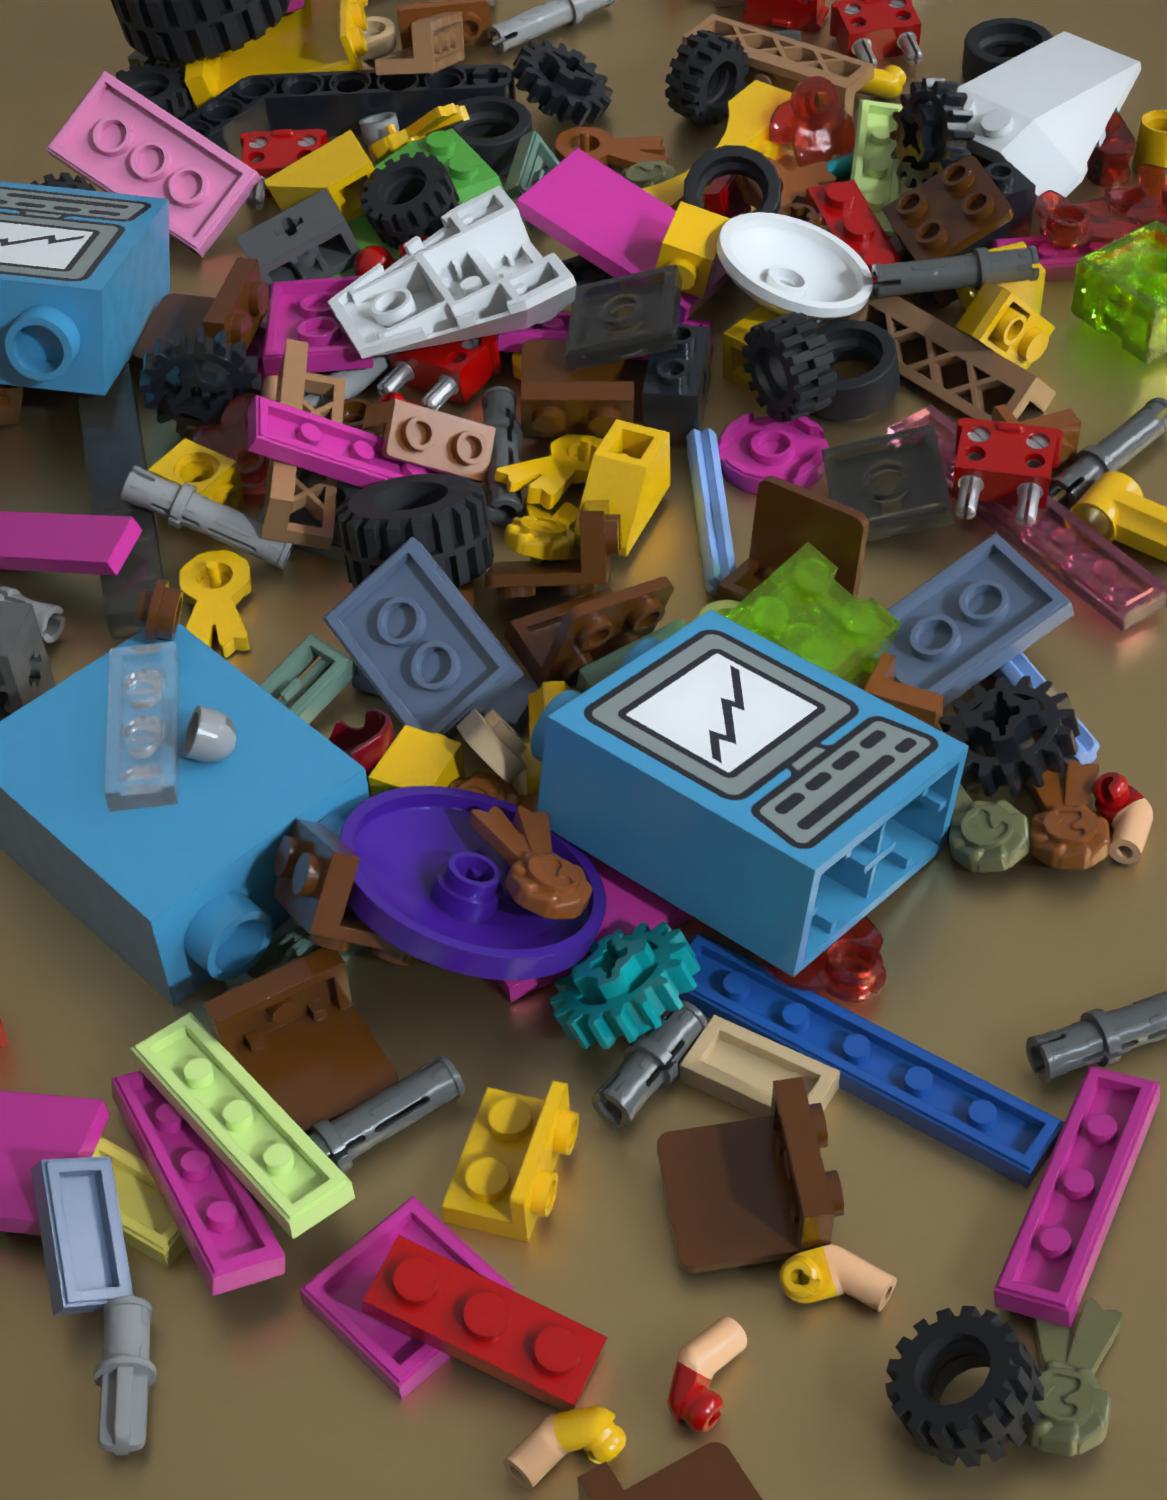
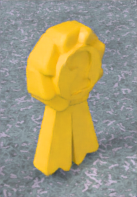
(435, 120)
(552, 475)
(543, 534)
(215, 586)

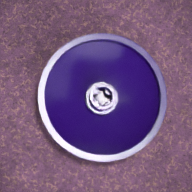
(443, 891)

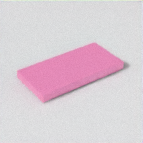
(142, 150)

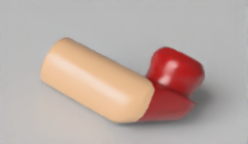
(1126, 813)
(696, 1363)

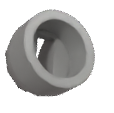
(374, 126)
(209, 736)

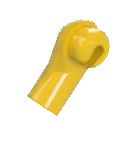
(885, 84)

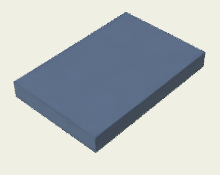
(973, 619)
(422, 643)

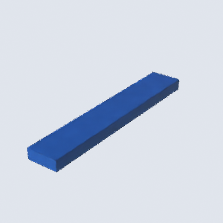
(878, 1064)

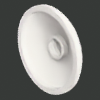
(793, 266)

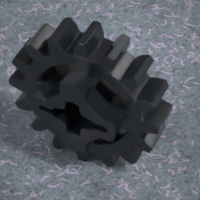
(561, 82)
(930, 129)
(199, 380)
(1013, 734)

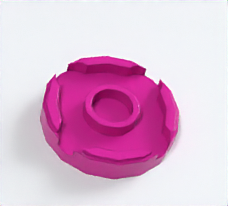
(763, 448)

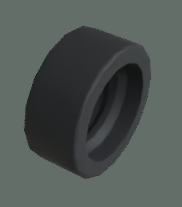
(998, 38)
(499, 117)
(734, 161)
(871, 391)

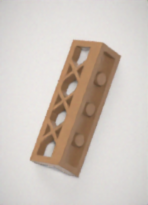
(436, 45)
(778, 64)
(956, 348)
(283, 489)

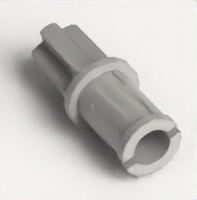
(125, 1375)

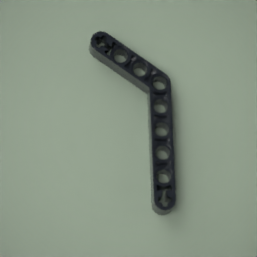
(339, 100)

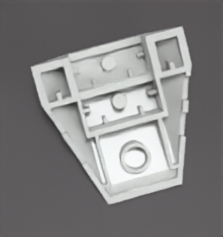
(1049, 109)
(457, 284)

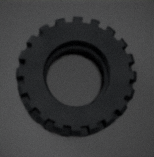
(195, 27)

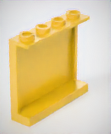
(311, 39)

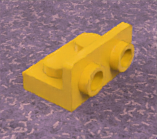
(510, 1162)

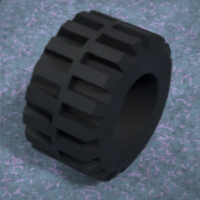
(435, 509)

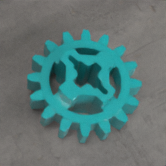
(625, 985)

